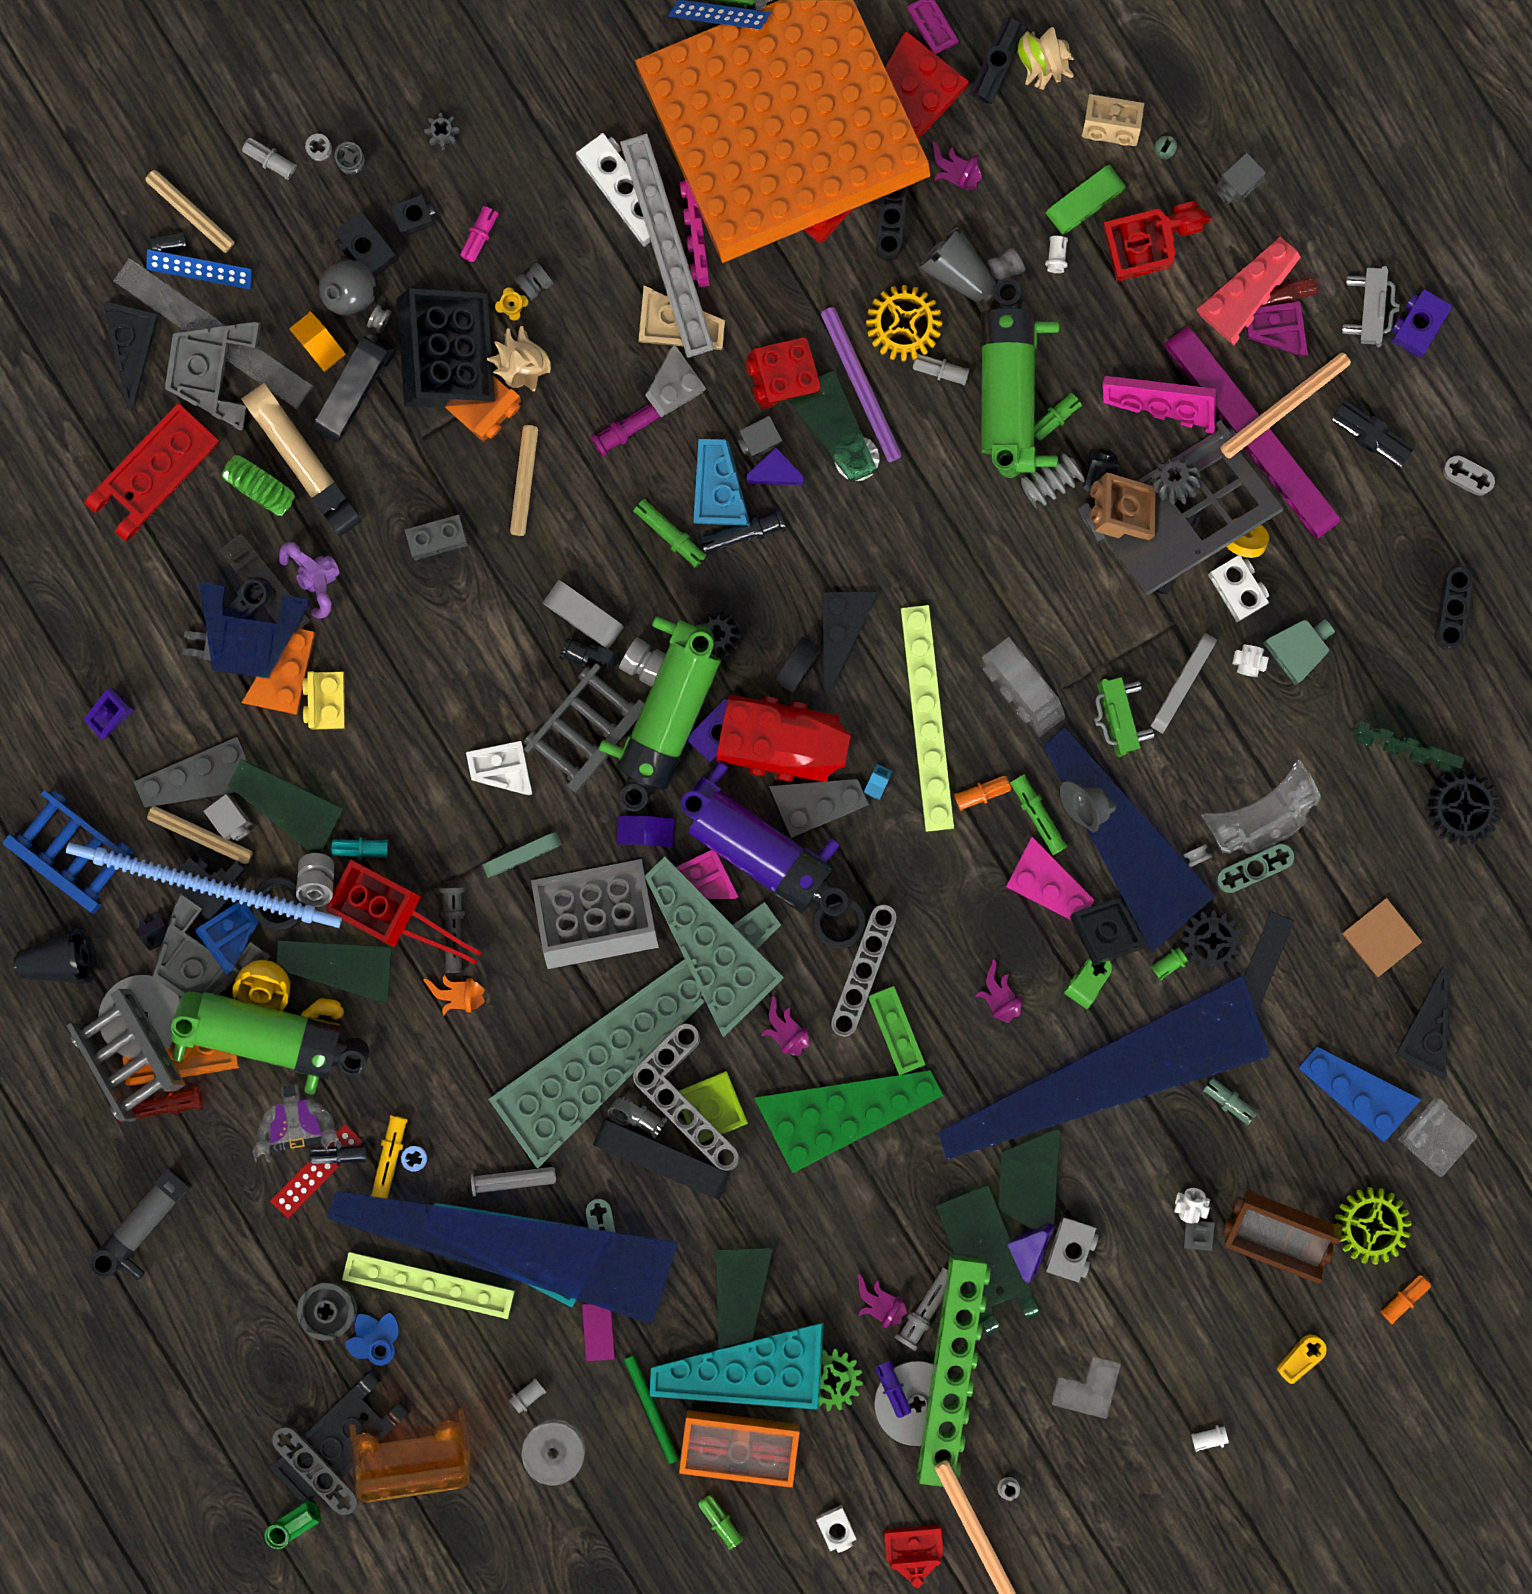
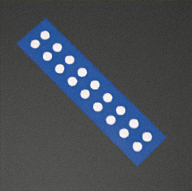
(719, 14)
(198, 269)

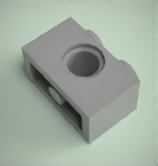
(229, 818)
(1069, 1232)

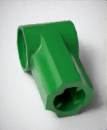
(293, 1524)

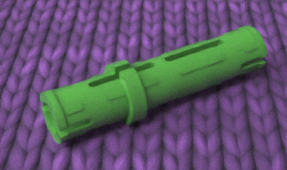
(678, 541)
(1038, 814)

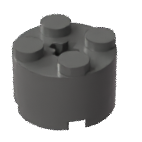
(314, 1320)

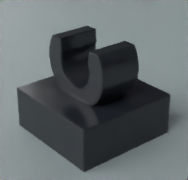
(152, 932)

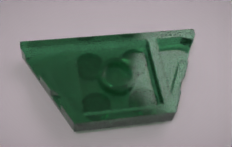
(1030, 1180)

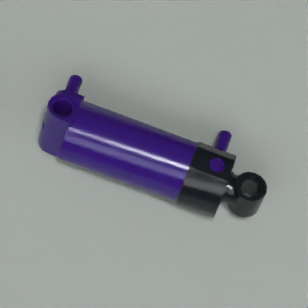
(760, 849)

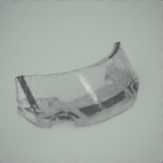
(1268, 819)

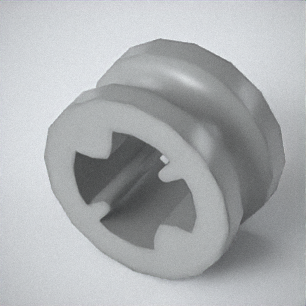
(318, 138)
(379, 318)
(1197, 855)

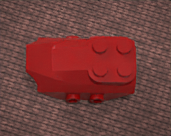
(782, 739)

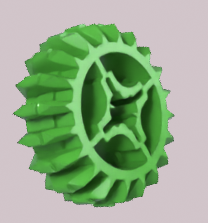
(258, 485)

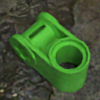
(1085, 985)

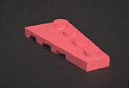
(1240, 298)

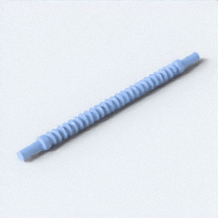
(101, 856)

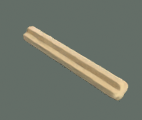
(189, 211)
(524, 480)
(199, 835)

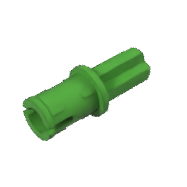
(1056, 416)
(720, 1521)

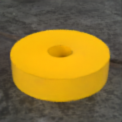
(1251, 544)

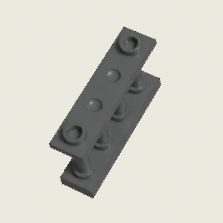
(613, 733)
(152, 1053)

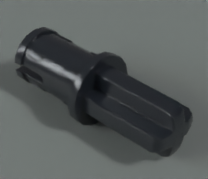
(345, 1154)

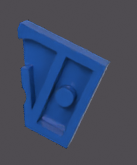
(228, 934)

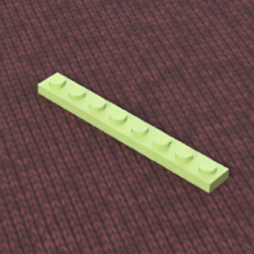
(927, 718)

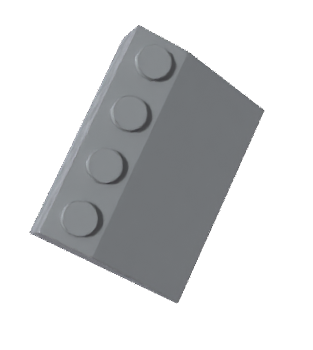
(594, 914)

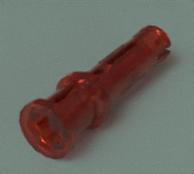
(173, 1103)

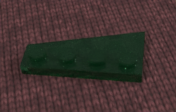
(835, 427)
(295, 810)
(346, 967)
(739, 1292)

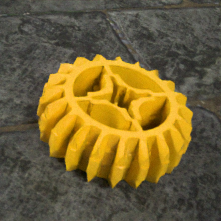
(893, 331)

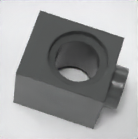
(759, 438)

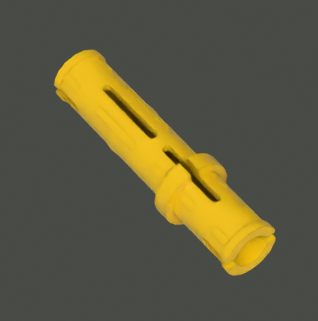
(397, 1125)

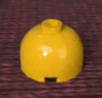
(263, 984)

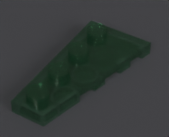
(1445, 761)

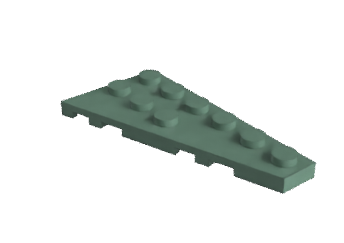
(720, 959)

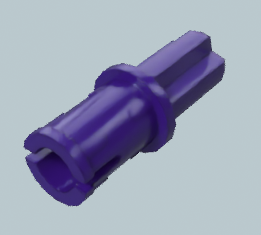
(893, 1389)

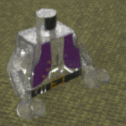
(294, 1125)

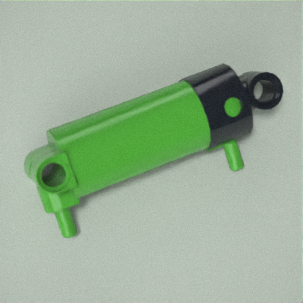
(1009, 382)
(668, 712)
(265, 1036)

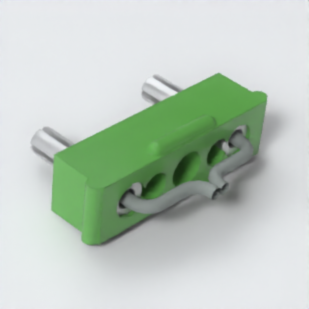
(1119, 716)

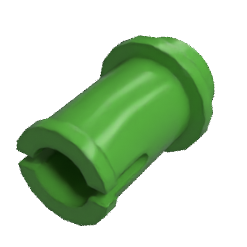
(1169, 963)

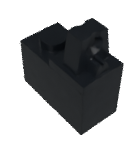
(211, 904)

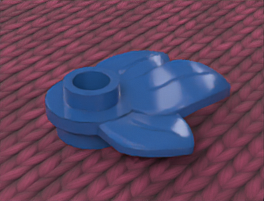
(372, 1334)

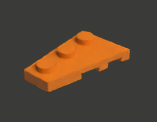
(285, 686)

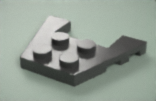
(199, 365)
(187, 963)

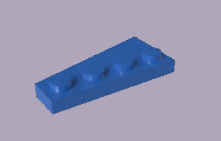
(1363, 1095)

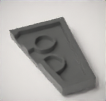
(816, 803)

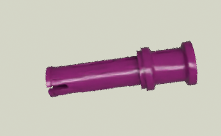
(619, 432)

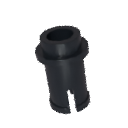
(168, 242)

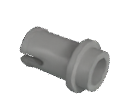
(527, 1396)
(1011, 1482)

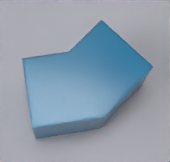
(878, 782)

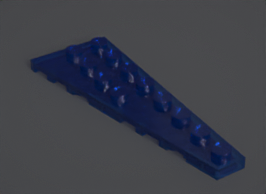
(1144, 867)

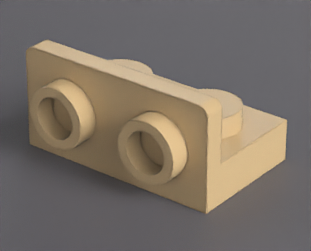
(1113, 120)

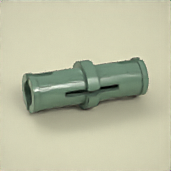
(1230, 1101)

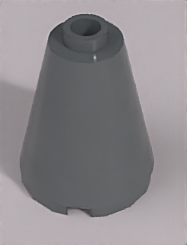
(959, 267)

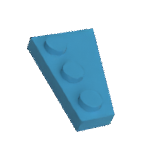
(717, 486)

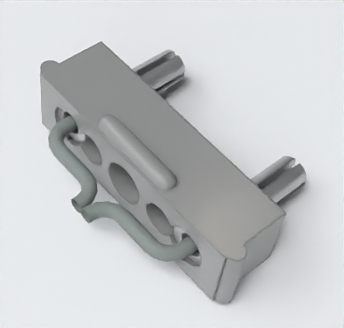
(1374, 306)

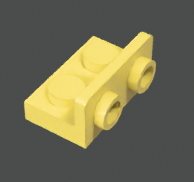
(325, 700)

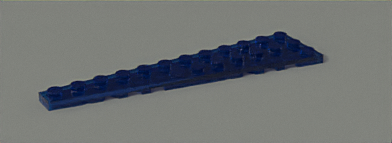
(1182, 1046)
(581, 1263)

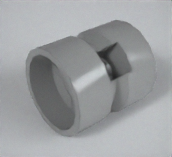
(642, 661)
(315, 879)

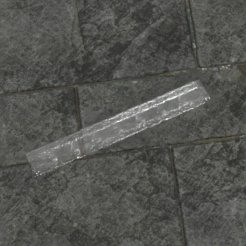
(191, 317)

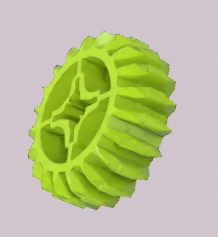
(1370, 1238)

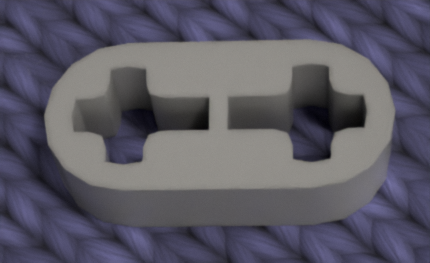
(1465, 481)

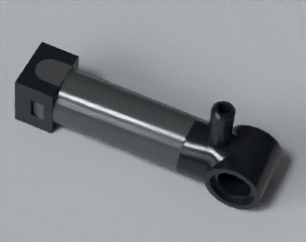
(139, 1224)

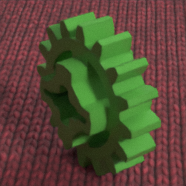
(845, 1376)

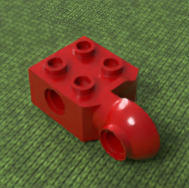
(1145, 240)

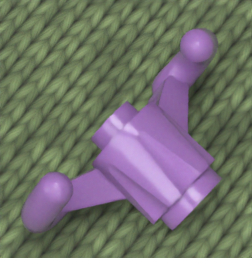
(312, 575)

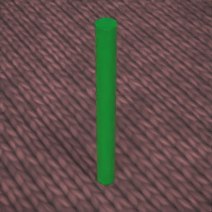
(651, 1409)

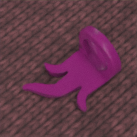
(958, 171)
(1002, 1000)
(789, 1034)
(884, 1306)

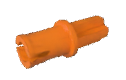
(982, 792)
(1406, 1299)

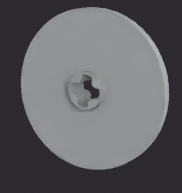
(156, 1001)
(916, 1381)

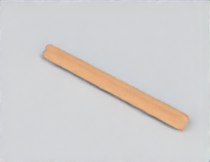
(1285, 405)
(974, 1528)

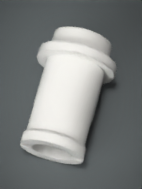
(1057, 252)
(1210, 1438)

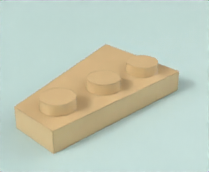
(660, 327)

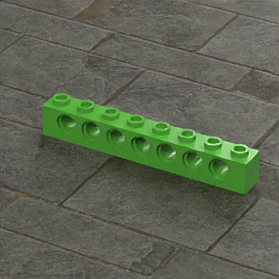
(959, 1271)

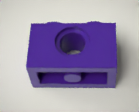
(1432, 310)
(701, 737)

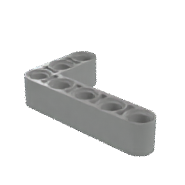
(680, 1103)

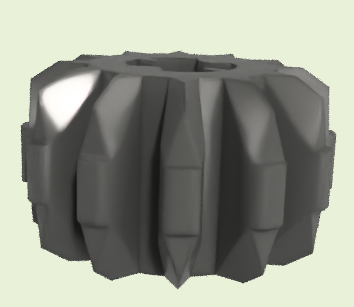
(1186, 484)

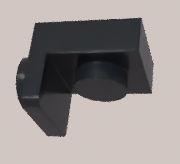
(1101, 462)

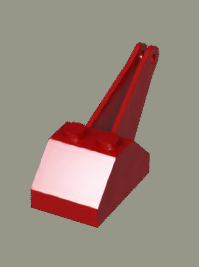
(383, 908)

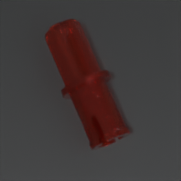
(1292, 292)

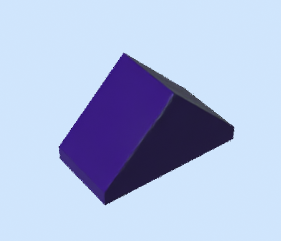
(775, 471)
(108, 713)
(645, 831)
(1029, 1250)

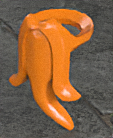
(462, 994)

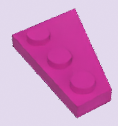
(1047, 883)

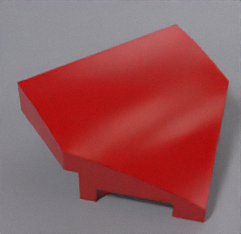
(914, 1551)

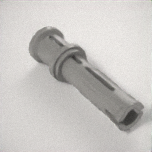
(915, 1318)

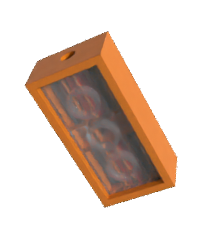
(739, 1448)

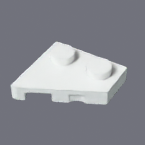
(501, 767)

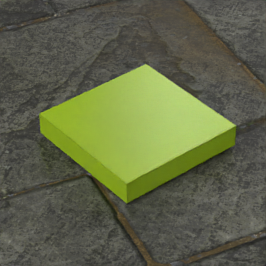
(717, 1103)

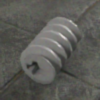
(1051, 480)

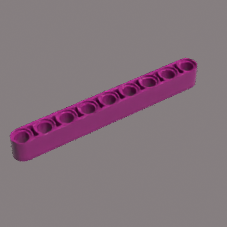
(1266, 448)

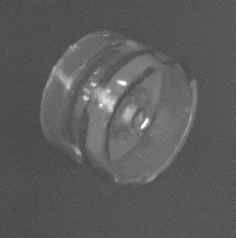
(558, 1435)

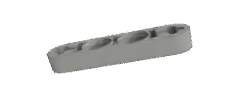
(1183, 683)

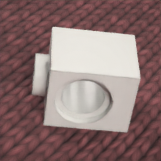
(832, 1517)

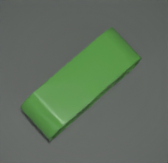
(1086, 199)

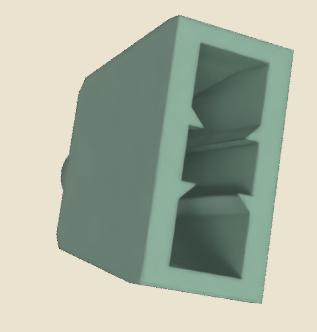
(1300, 648)

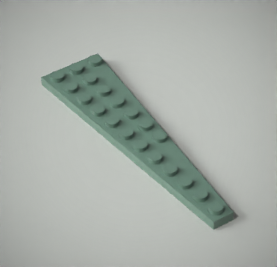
(580, 1076)

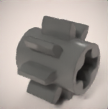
(441, 138)

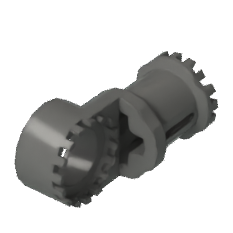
(635, 1116)

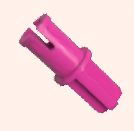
(478, 234)

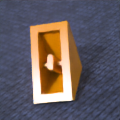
(317, 341)

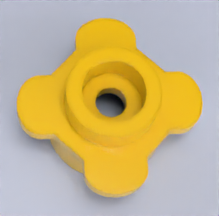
(511, 296)

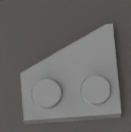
(673, 384)

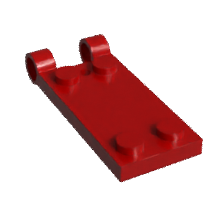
(155, 468)

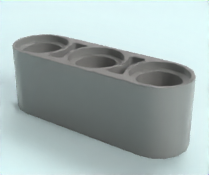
(583, 614)

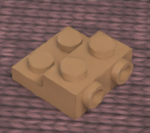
(1123, 507)

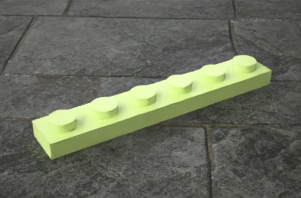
(428, 1285)

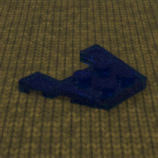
(245, 644)

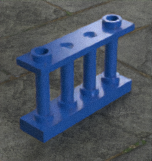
(43, 862)

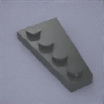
(193, 778)

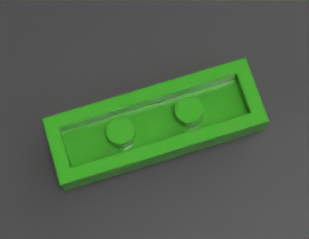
(896, 1030)

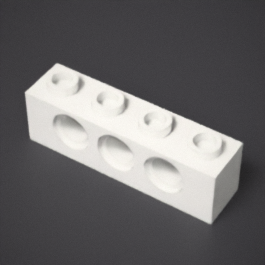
(592, 158)

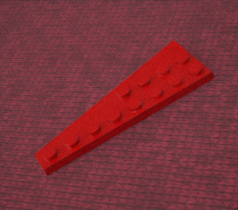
(925, 91)

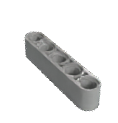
(863, 956)

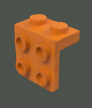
(486, 418)

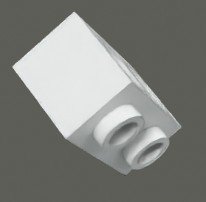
(1232, 592)

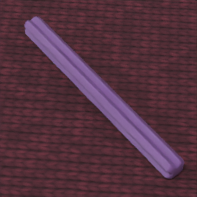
(861, 384)

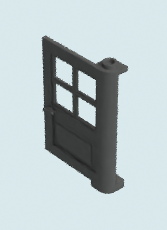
(1175, 542)

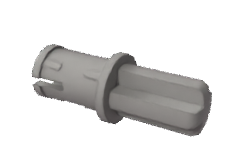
(269, 158)
(941, 369)

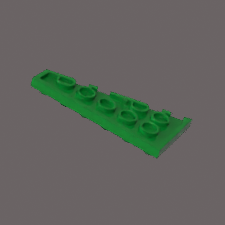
(830, 1117)

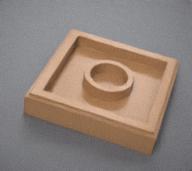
(1381, 937)

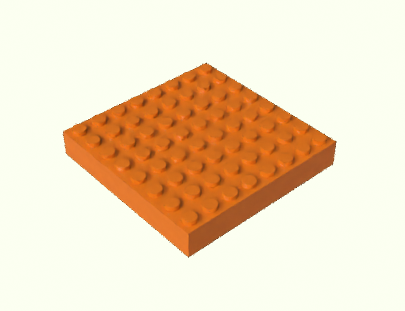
(782, 122)

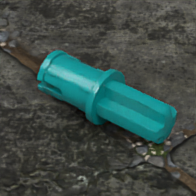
(359, 848)

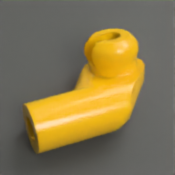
(324, 1007)

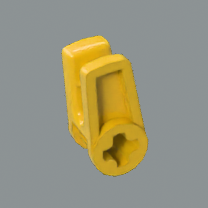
(1298, 1362)

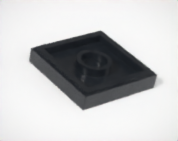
(1107, 931)

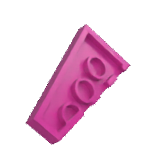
(696, 242)
(1177, 401)

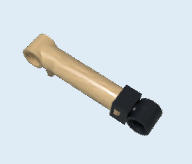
(301, 459)

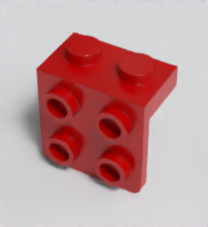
(782, 372)

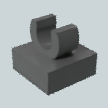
(1199, 1235)

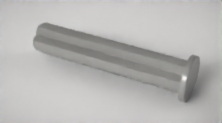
(512, 1180)

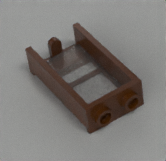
(1281, 1236)

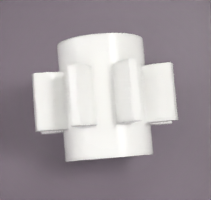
(1250, 660)
(1192, 1205)

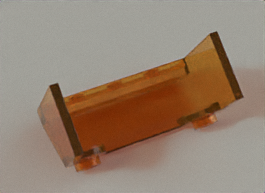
(411, 1465)

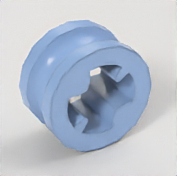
(412, 1149)

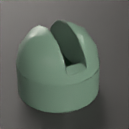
(1170, 151)

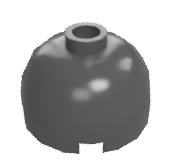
(347, 287)

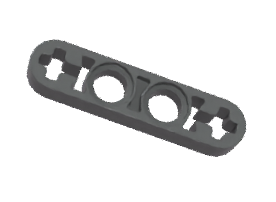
(311, 1474)

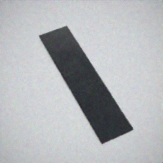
(1266, 957)

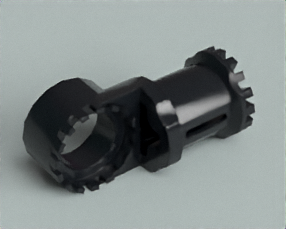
(582, 654)

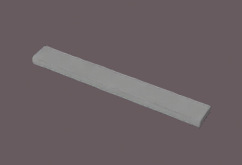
(667, 245)

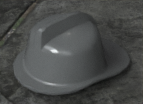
(1086, 805)

